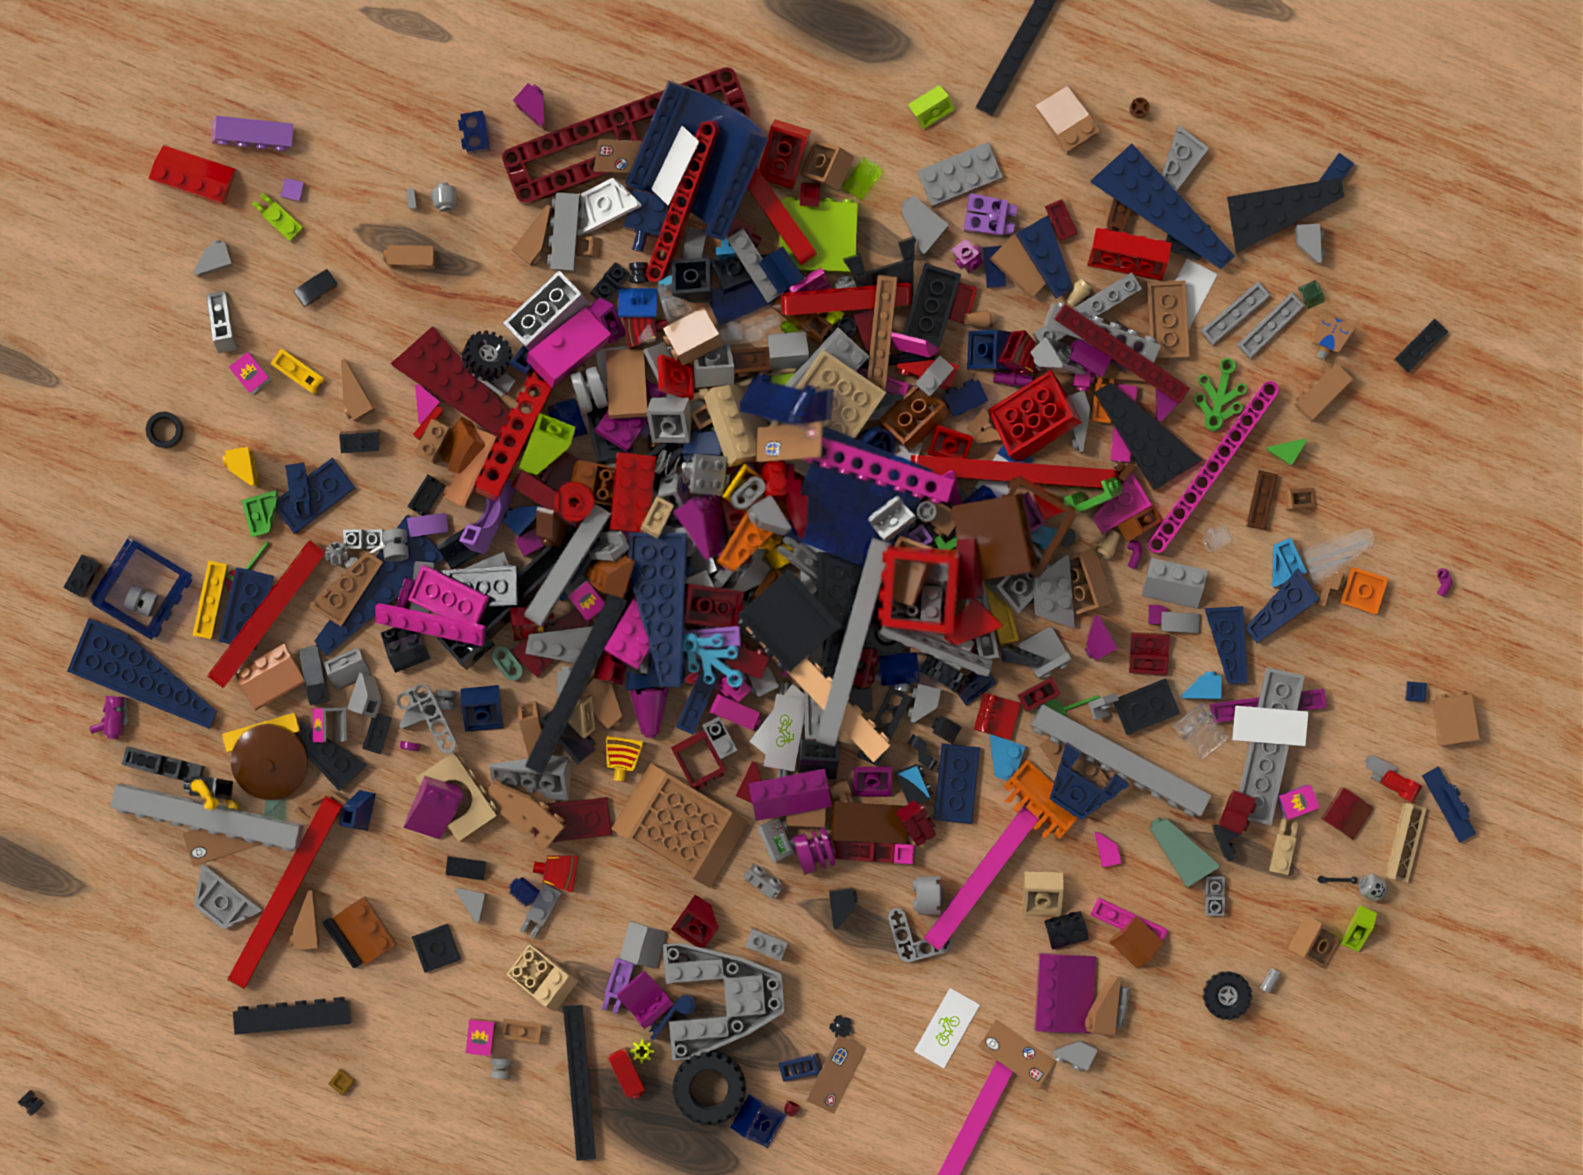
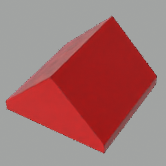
(950, 443)

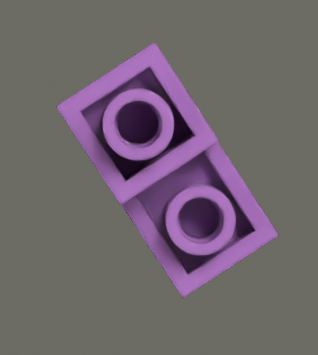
(427, 525)

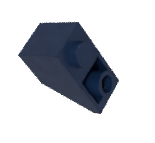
(358, 811)

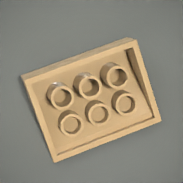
(734, 428)

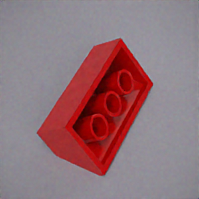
(192, 174)
(1129, 254)

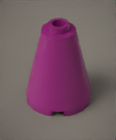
(649, 709)

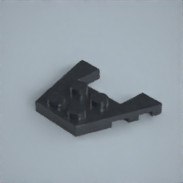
(902, 269)

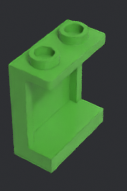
(1112, 489)

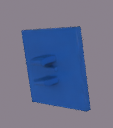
(637, 302)

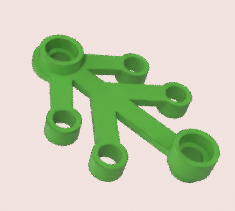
(1219, 398)

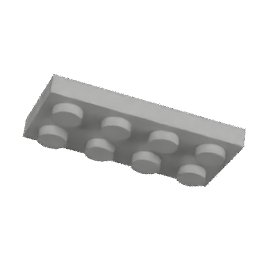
(959, 174)

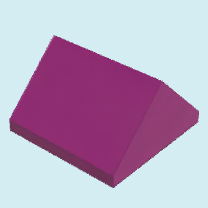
(872, 781)

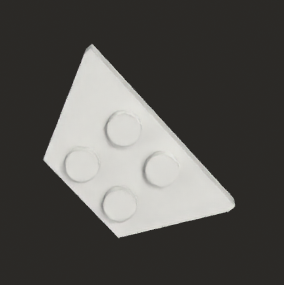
(604, 204)

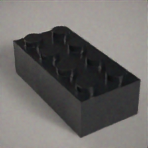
(932, 304)

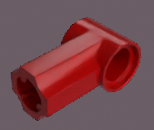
(1404, 787)

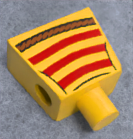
(622, 755)

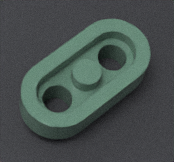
(507, 663)

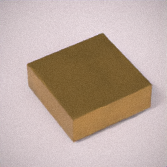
(341, 1082)

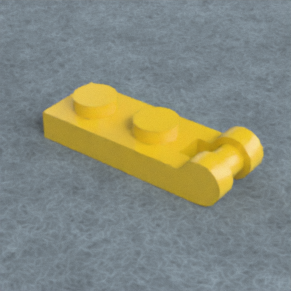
(297, 371)

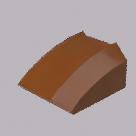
(461, 445)

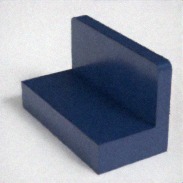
(780, 270)

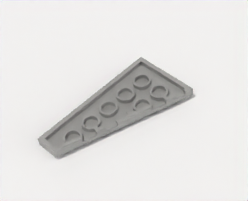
(562, 645)

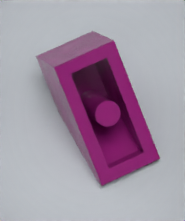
(608, 317)
(1164, 405)

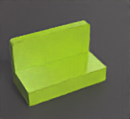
(931, 106)

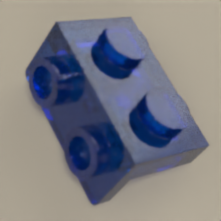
(569, 413)

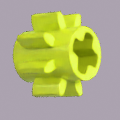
(637, 1054)

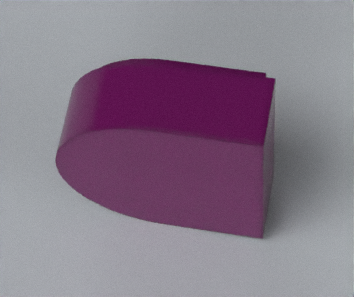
(1155, 613)
(410, 746)

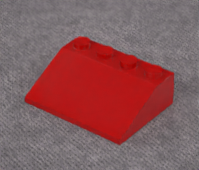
(1034, 416)

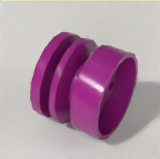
(814, 851)

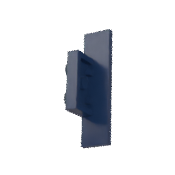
(1450, 804)

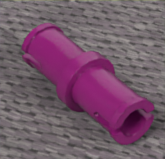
(1011, 379)

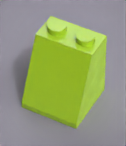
(545, 443)

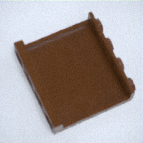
(1000, 534)

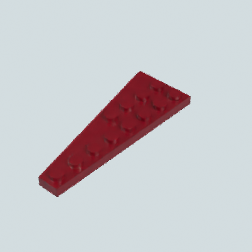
(440, 370)

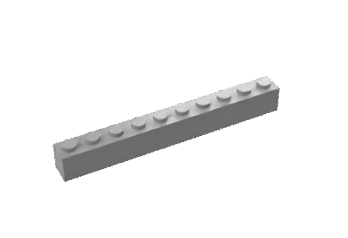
(1121, 761)
(193, 813)

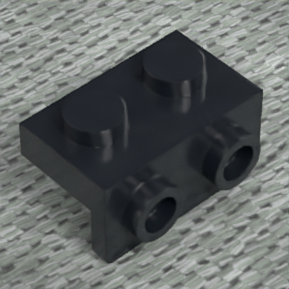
(456, 552)
(1066, 929)

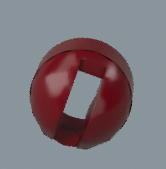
(791, 1108)

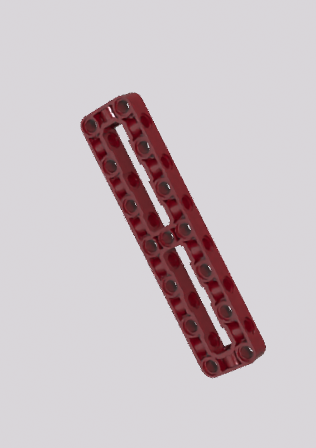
(600, 124)

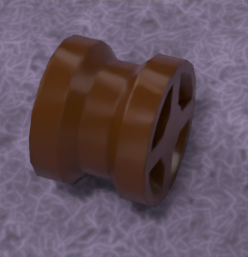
(1141, 105)

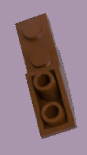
(811, 323)

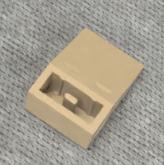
(542, 978)

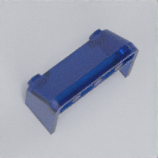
(786, 403)

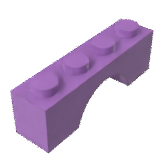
(480, 534)

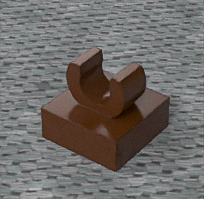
(1125, 471)

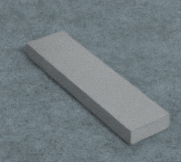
(1235, 313)
(1270, 325)

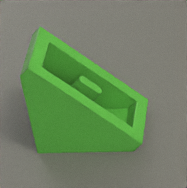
(1287, 451)

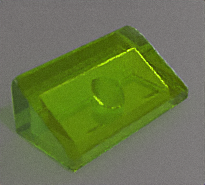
(862, 178)

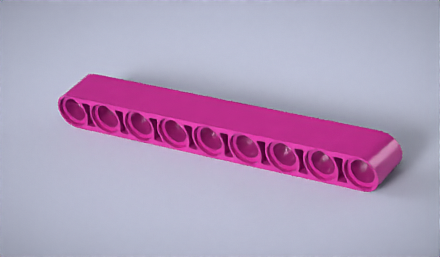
(981, 878)

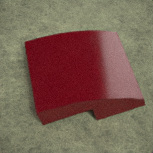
(1149, 653)

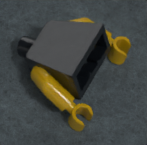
(211, 790)

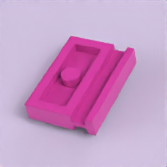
(814, 281)

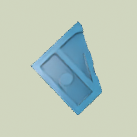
(1285, 562)
(1005, 756)

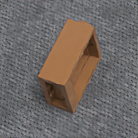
(410, 257)

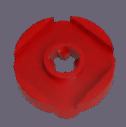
(566, 508)

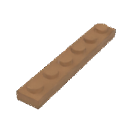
(881, 330)

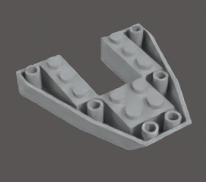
(751, 998)

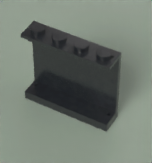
(788, 621)

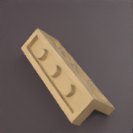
(1400, 838)

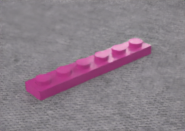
(430, 624)

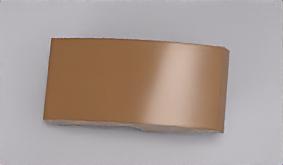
(1333, 583)

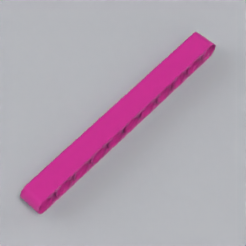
(1220, 461)

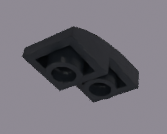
(610, 282)
(315, 287)

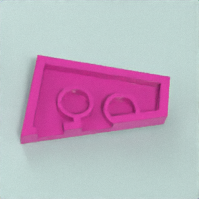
(1122, 507)

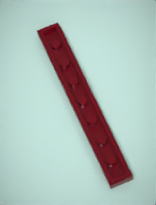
(1121, 353)

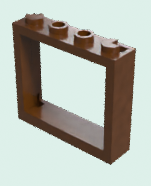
(1072, 513)

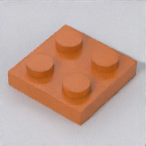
(1364, 590)

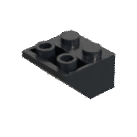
(404, 648)
(818, 756)

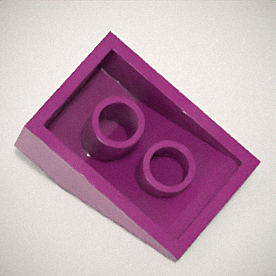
(433, 807)

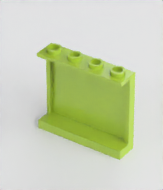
(828, 229)

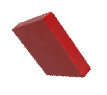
(675, 378)

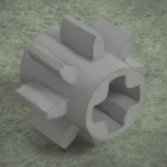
(336, 553)

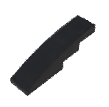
(161, 764)

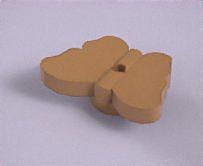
(981, 421)

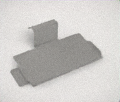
(1378, 767)

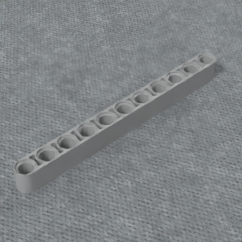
(852, 644)

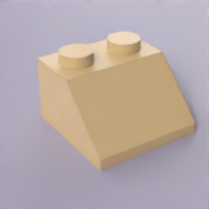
(1042, 893)

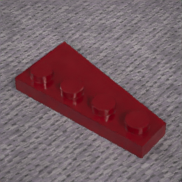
(538, 664)

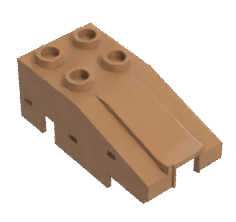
(534, 812)

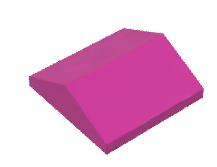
(914, 345)

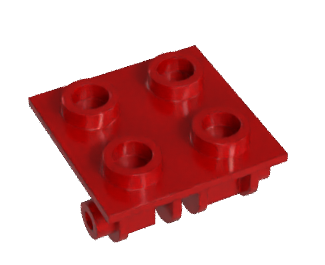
(996, 716)

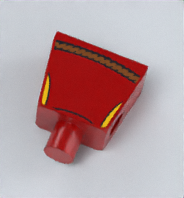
(558, 871)

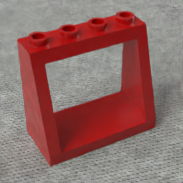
(920, 554)

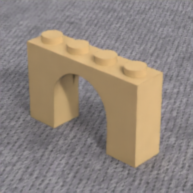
(481, 809)

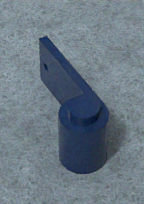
(685, 1004)

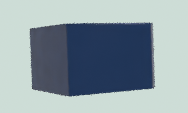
(520, 361)

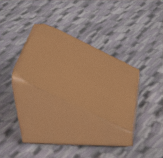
(588, 246)

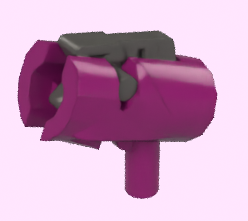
(115, 717)

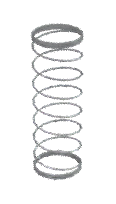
(657, 469)

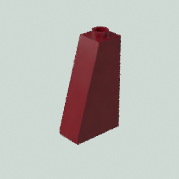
(539, 493)

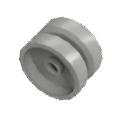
(588, 390)

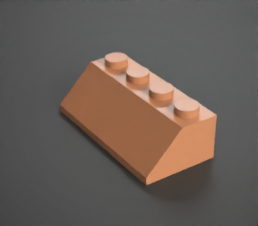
(462, 486)

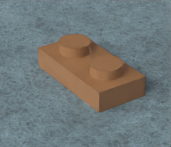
(521, 1031)

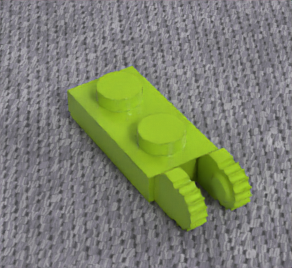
(279, 218)

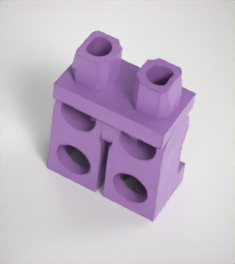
(993, 217)

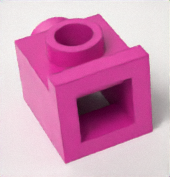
(1083, 381)

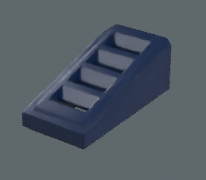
(816, 1064)

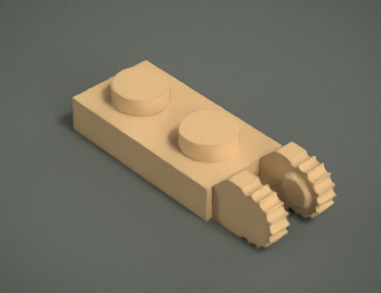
(1283, 849)

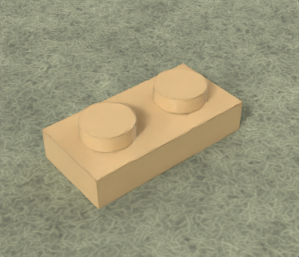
(656, 517)

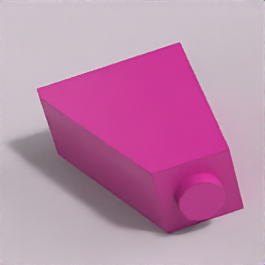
(736, 712)

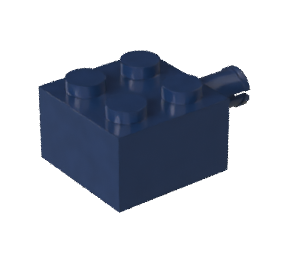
(646, 219)

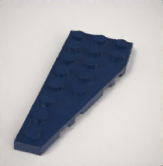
(660, 592)

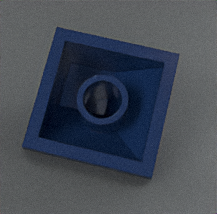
(520, 519)

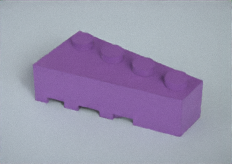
(251, 133)

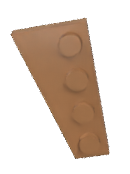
(346, 590)

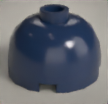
(879, 438)

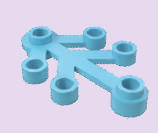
(711, 657)

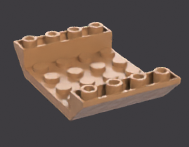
(680, 825)

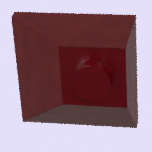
(696, 923)

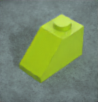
(1359, 928)

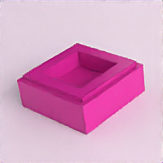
(904, 854)

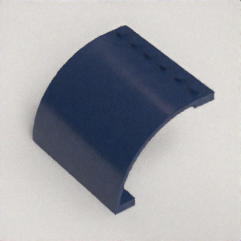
(731, 162)

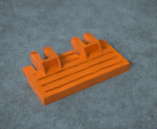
(1036, 787)

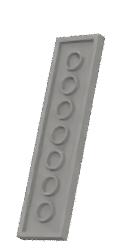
(1267, 761)

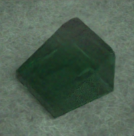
(1311, 294)

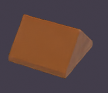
(1137, 942)

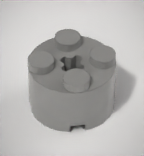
(928, 895)

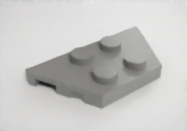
(1054, 593)
(221, 900)

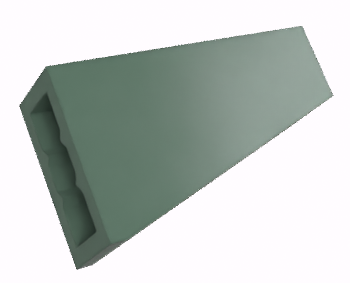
(1184, 855)

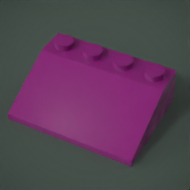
(705, 523)
(1064, 992)

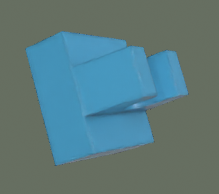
(725, 251)

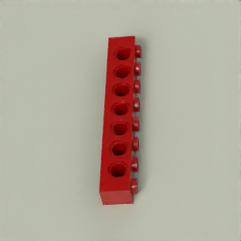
(493, 489)

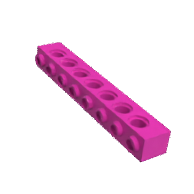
(942, 484)

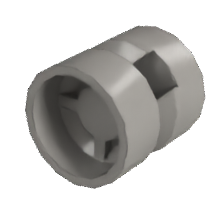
(395, 545)
(135, 597)

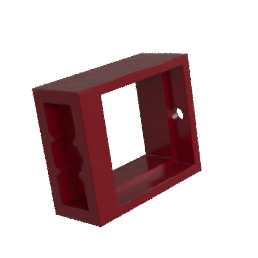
(690, 741)

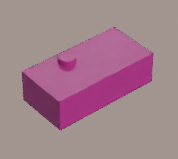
(568, 347)

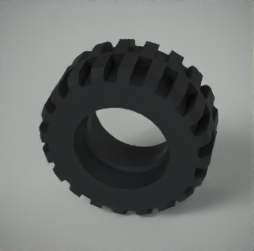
(709, 1114)

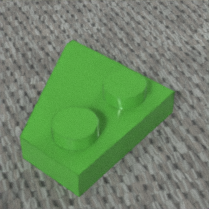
(260, 512)

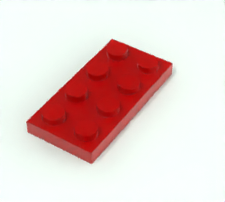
(632, 491)

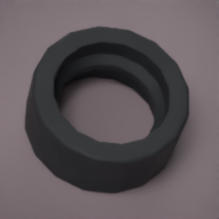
(164, 444)

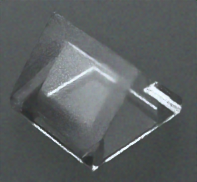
(647, 335)

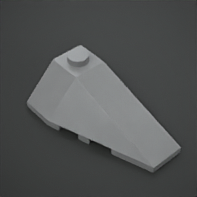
(552, 783)

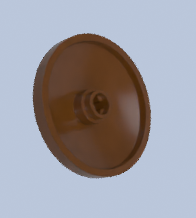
(269, 761)

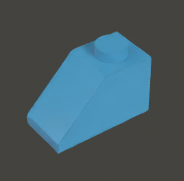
(1204, 687)

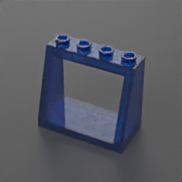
(114, 571)

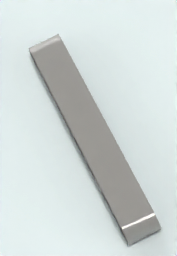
(567, 565)

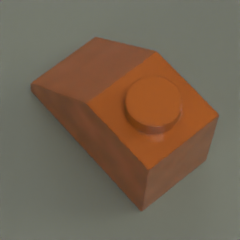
(1140, 523)

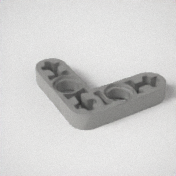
(915, 946)

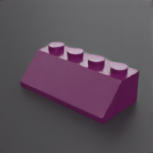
(790, 794)

